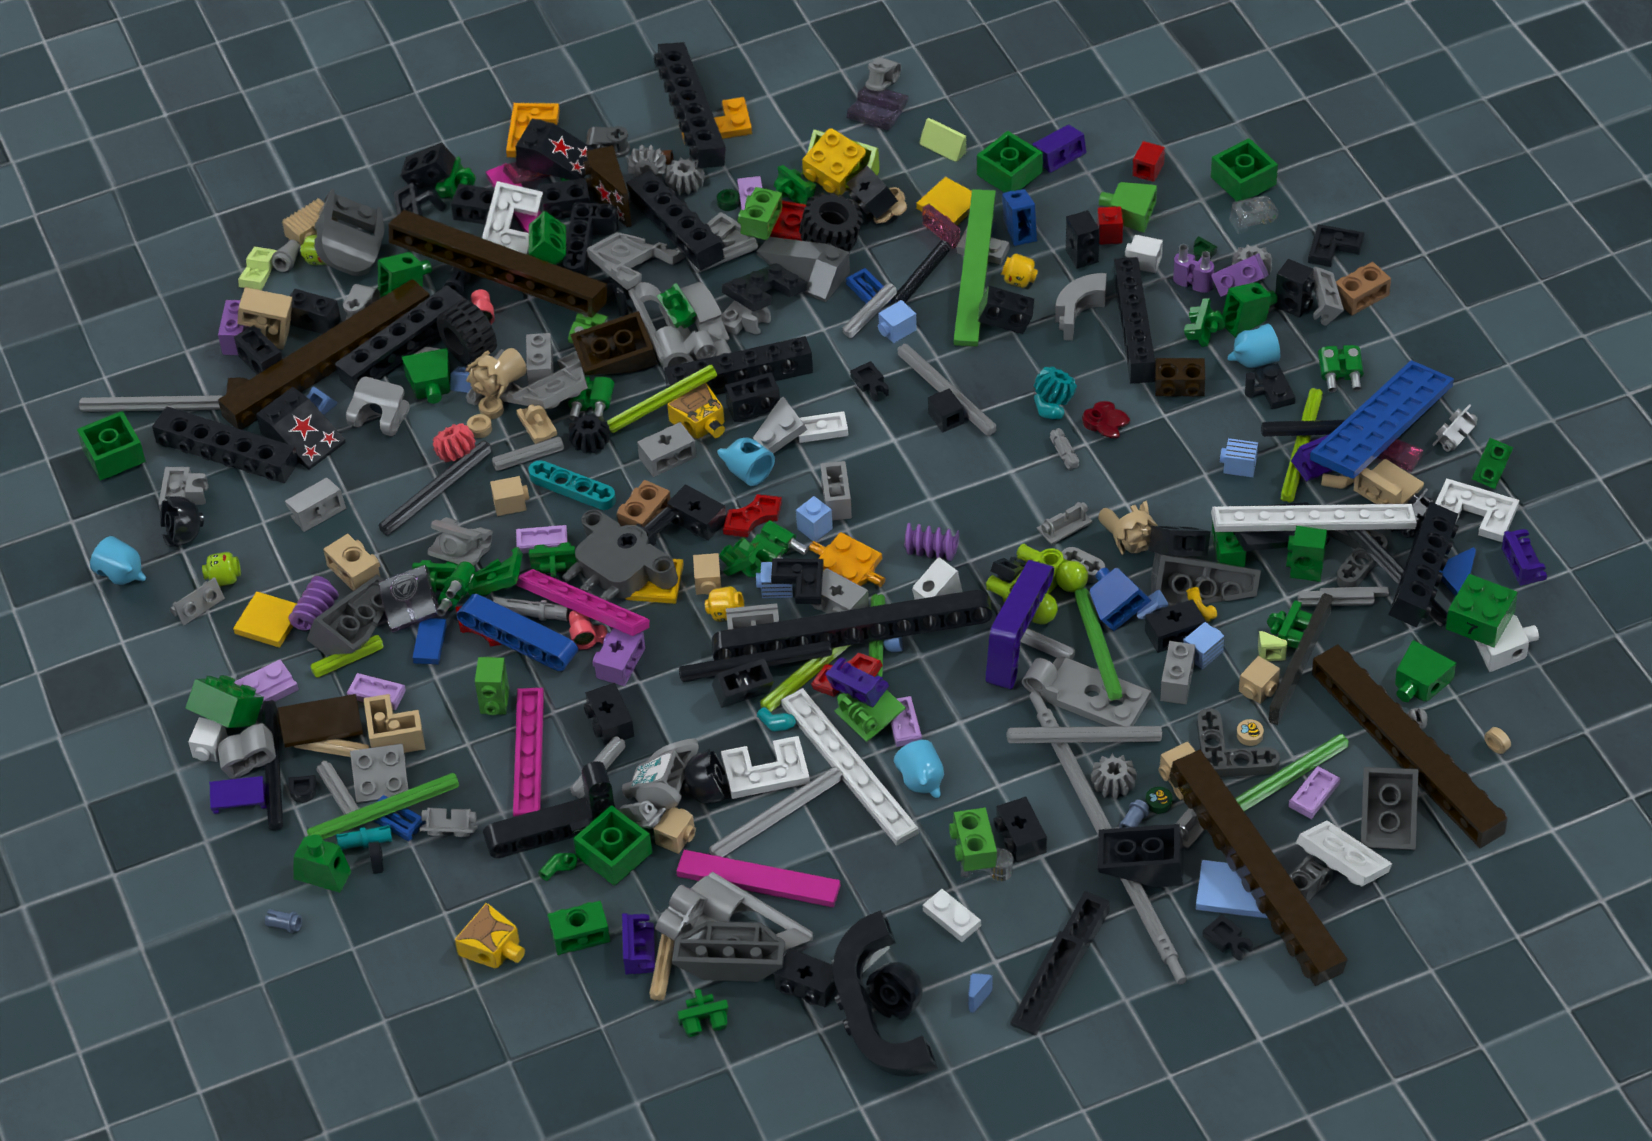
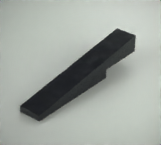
(1061, 962)

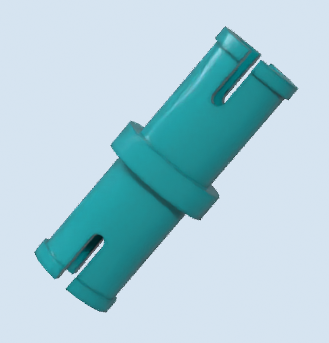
(363, 837)

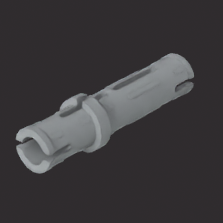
(541, 610)

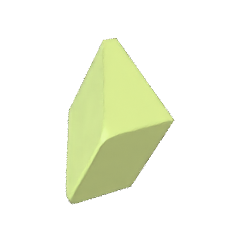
(1271, 647)

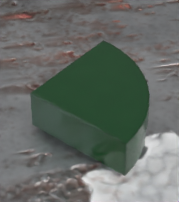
(1201, 246)

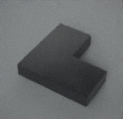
(1333, 239)
(804, 573)

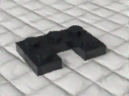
(751, 288)

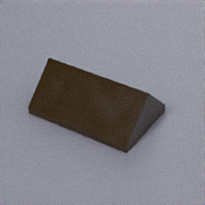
(319, 720)

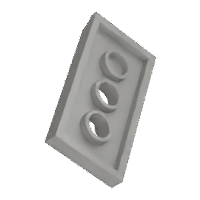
(1066, 687)

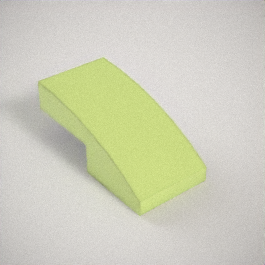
(258, 268)

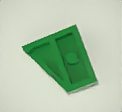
(497, 575)

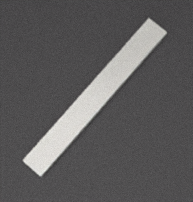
(1314, 516)
(853, 769)

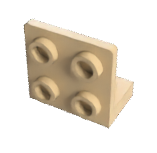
(1387, 484)

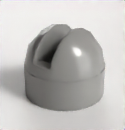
(1420, 713)

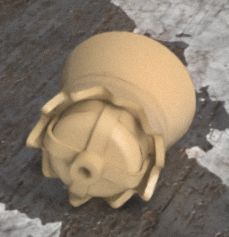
(492, 376)
(1130, 531)

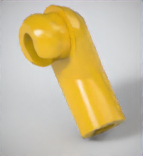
(1207, 612)

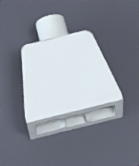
(937, 581)
(1510, 647)

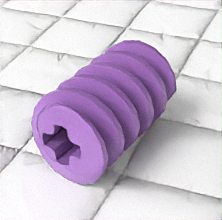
(931, 542)
(314, 601)

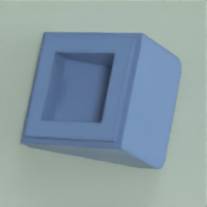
(458, 380)
(321, 400)
(1157, 603)
(979, 990)

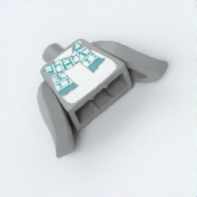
(662, 775)

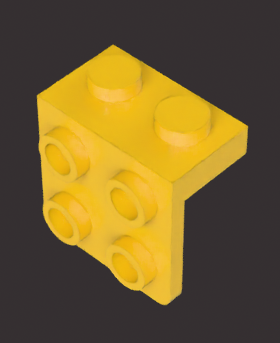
(832, 161)

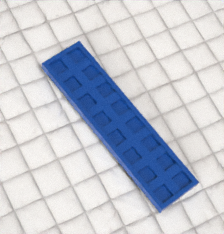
(1381, 419)

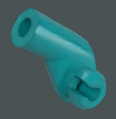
(1048, 410)
(776, 722)

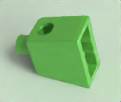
(1135, 201)

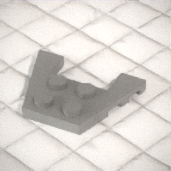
(623, 251)
(551, 389)

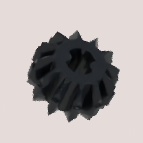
(589, 432)

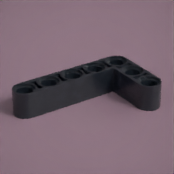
(554, 822)

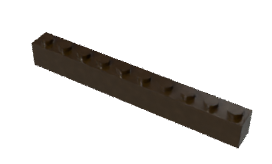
(498, 263)
(319, 356)
(1410, 746)
(1257, 868)

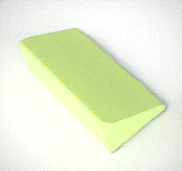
(943, 140)

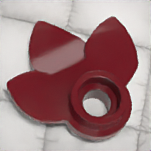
(1105, 419)

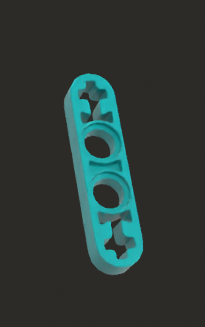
(569, 488)

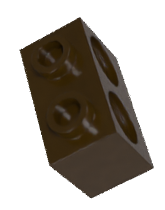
(1180, 377)

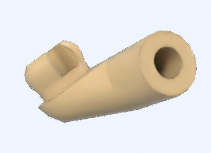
(1336, 481)

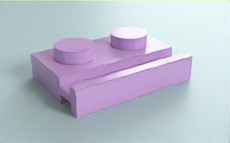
(271, 681)

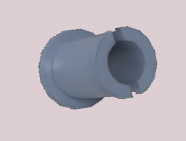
(1137, 811)
(283, 920)

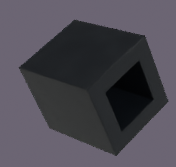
(946, 410)

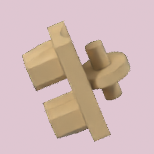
(537, 423)

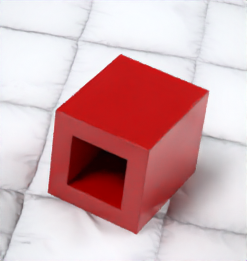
(1148, 161)
(1110, 225)

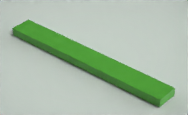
(974, 267)

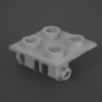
(378, 772)

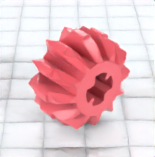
(454, 442)

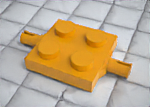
(850, 559)

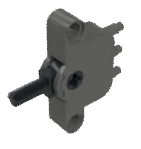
(623, 556)

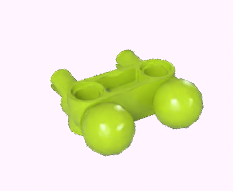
(1067, 574)

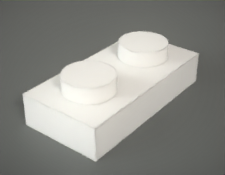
(824, 427)
(951, 915)

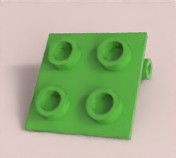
(865, 719)

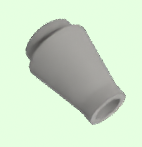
(285, 257)

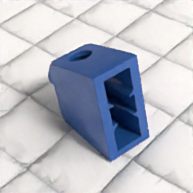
(1016, 208)
(1116, 597)

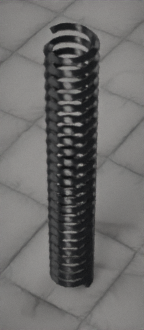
(906, 295)

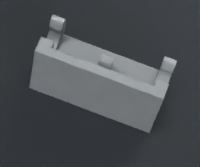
(1326, 296)
(316, 504)
(751, 615)

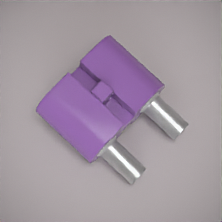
(1193, 272)

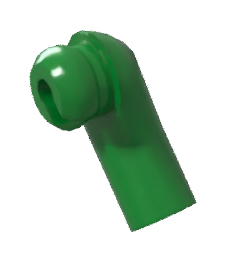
(557, 863)

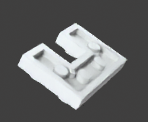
(505, 201)
(1496, 508)
(747, 780)

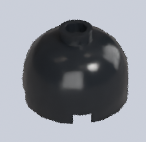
(180, 519)
(705, 778)
(895, 989)

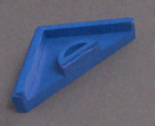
(1457, 570)

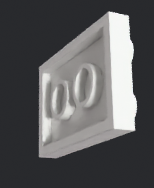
(1344, 853)

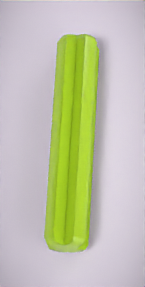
(337, 661)

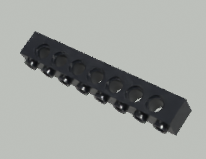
(690, 105)

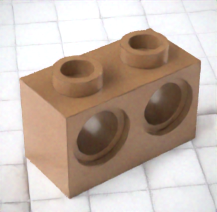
(1363, 288)
(643, 504)

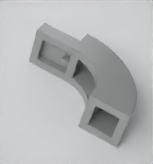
(1076, 297)
(706, 308)

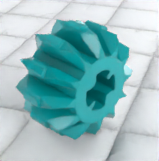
(1055, 385)

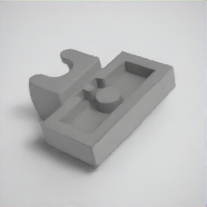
(739, 316)
(181, 482)

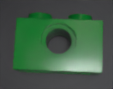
(1307, 553)
(569, 936)

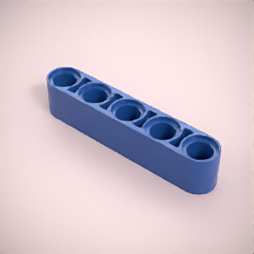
(517, 632)

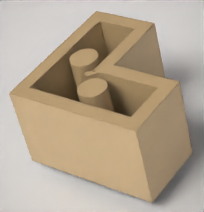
(267, 312)
(390, 728)

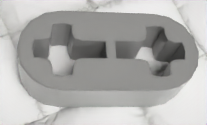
(1088, 560)

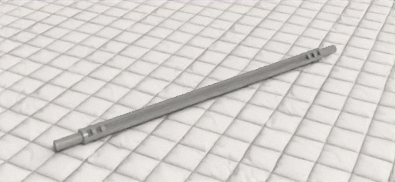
(1093, 809)

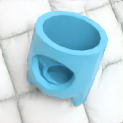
(1256, 347)
(748, 460)
(117, 561)
(920, 767)

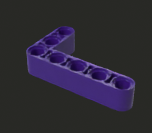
(1014, 621)

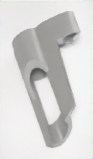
(675, 344)
(716, 901)

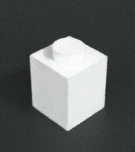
(1147, 250)
(205, 739)

